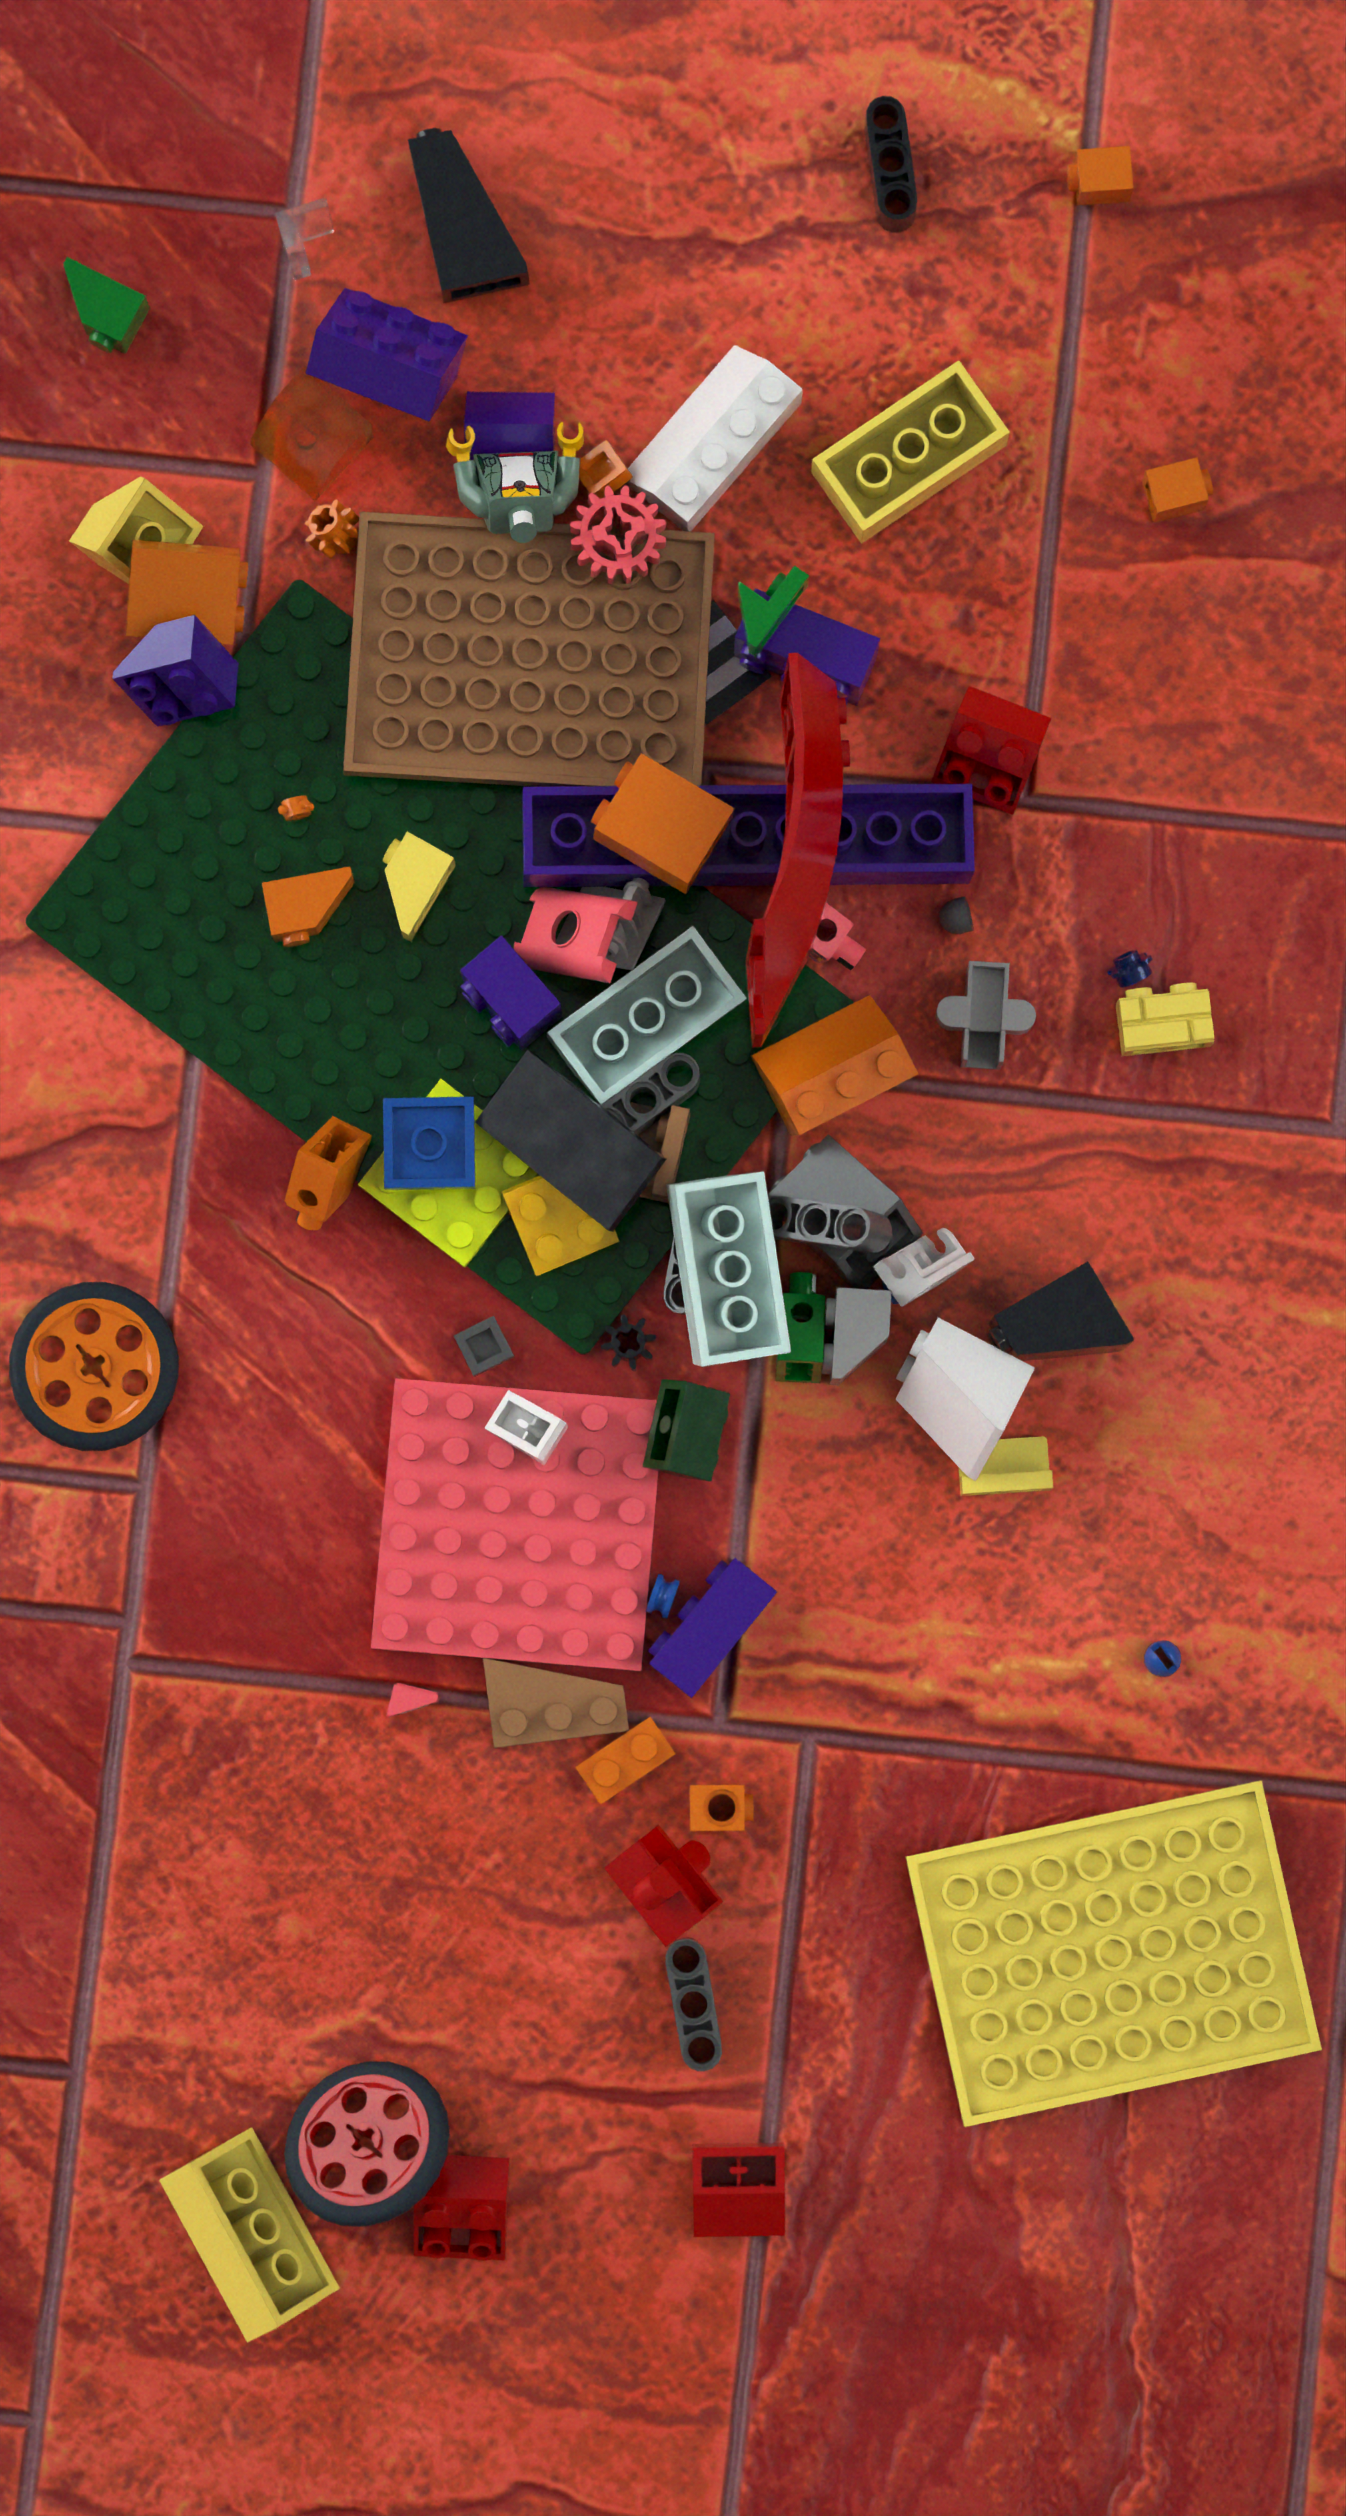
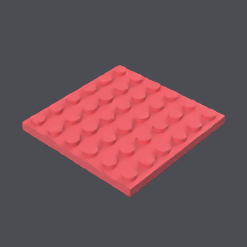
(514, 1553)

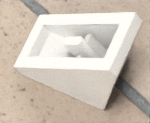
(526, 1427)

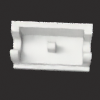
(921, 1266)

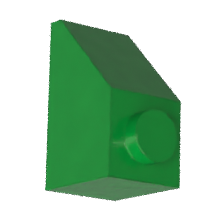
(106, 307)

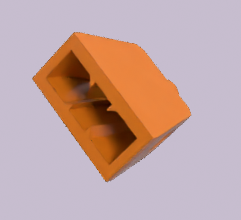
(322, 1186)

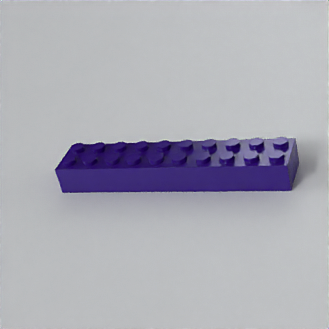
(883, 838)

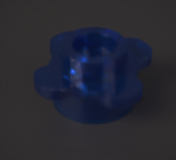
(1130, 968)

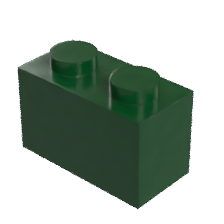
(686, 1430)

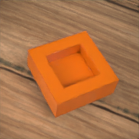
(603, 468)

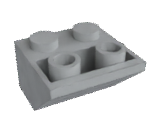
(859, 1329)

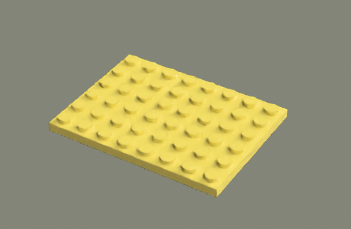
(1113, 1953)

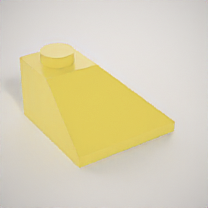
(131, 513)

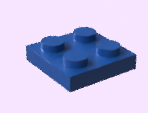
(429, 1143)

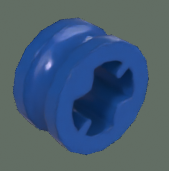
(662, 1596)

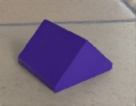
(510, 422)

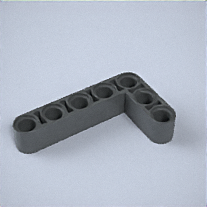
(804, 1227)

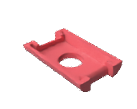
(587, 949)

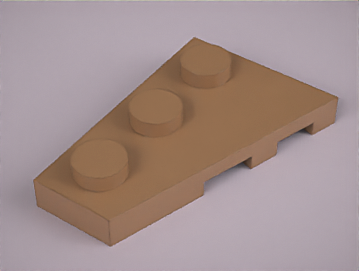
(549, 1706)

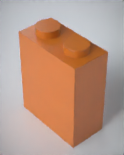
(184, 581)
(661, 822)

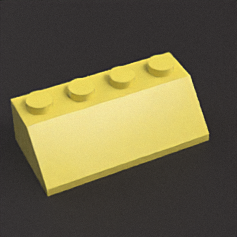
(249, 2235)

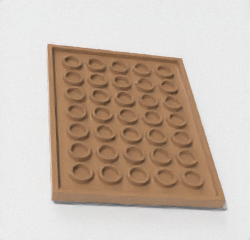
(517, 661)

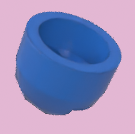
(1155, 1665)

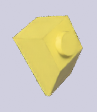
(415, 879)

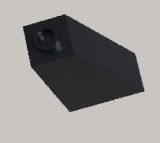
(464, 229)

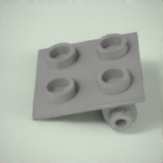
(629, 935)

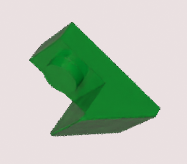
(763, 616)

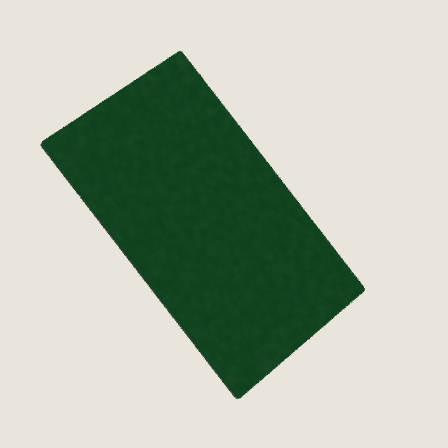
(179, 929)

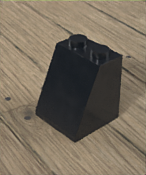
(1061, 1321)

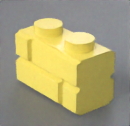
(1164, 1020)

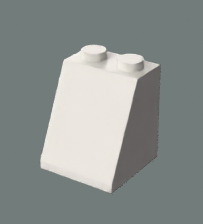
(961, 1392)

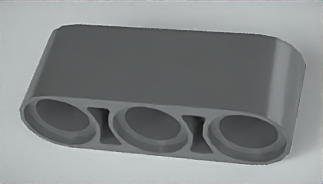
(656, 1084)
(692, 2027)

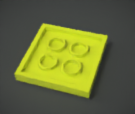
(456, 1218)

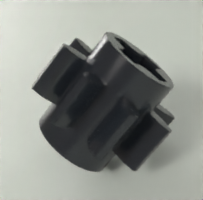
(631, 1355)

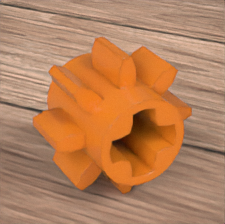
(332, 529)

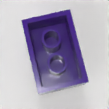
(386, 354)
(829, 645)

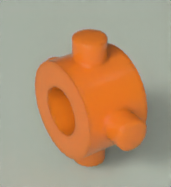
(296, 808)

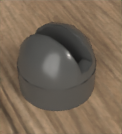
(956, 916)

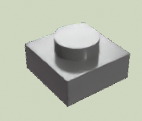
(483, 1346)

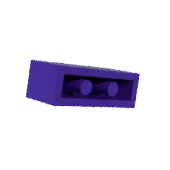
(711, 1626)

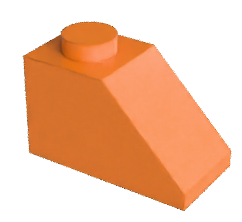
(304, 903)

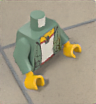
(519, 489)

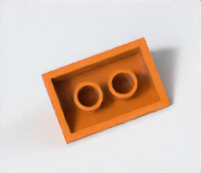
(833, 1065)

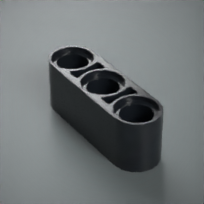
(894, 144)

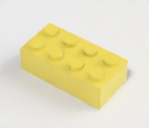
(910, 451)

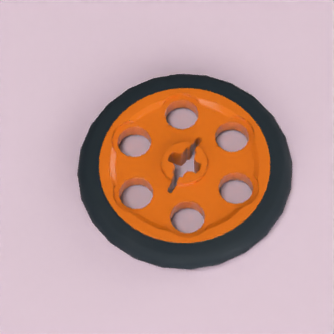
(57, 1318)

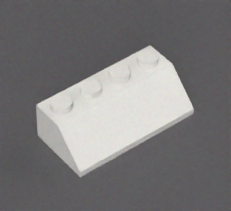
(714, 436)

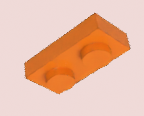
(625, 1760)

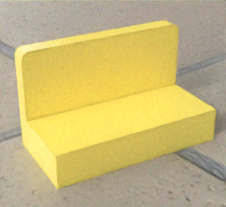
(1012, 1468)

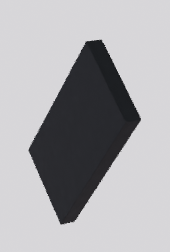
(570, 1140)

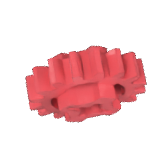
(634, 528)

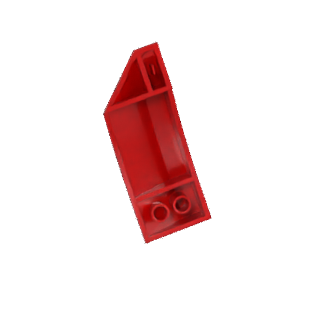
(810, 844)

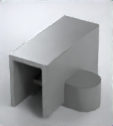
(985, 1015)

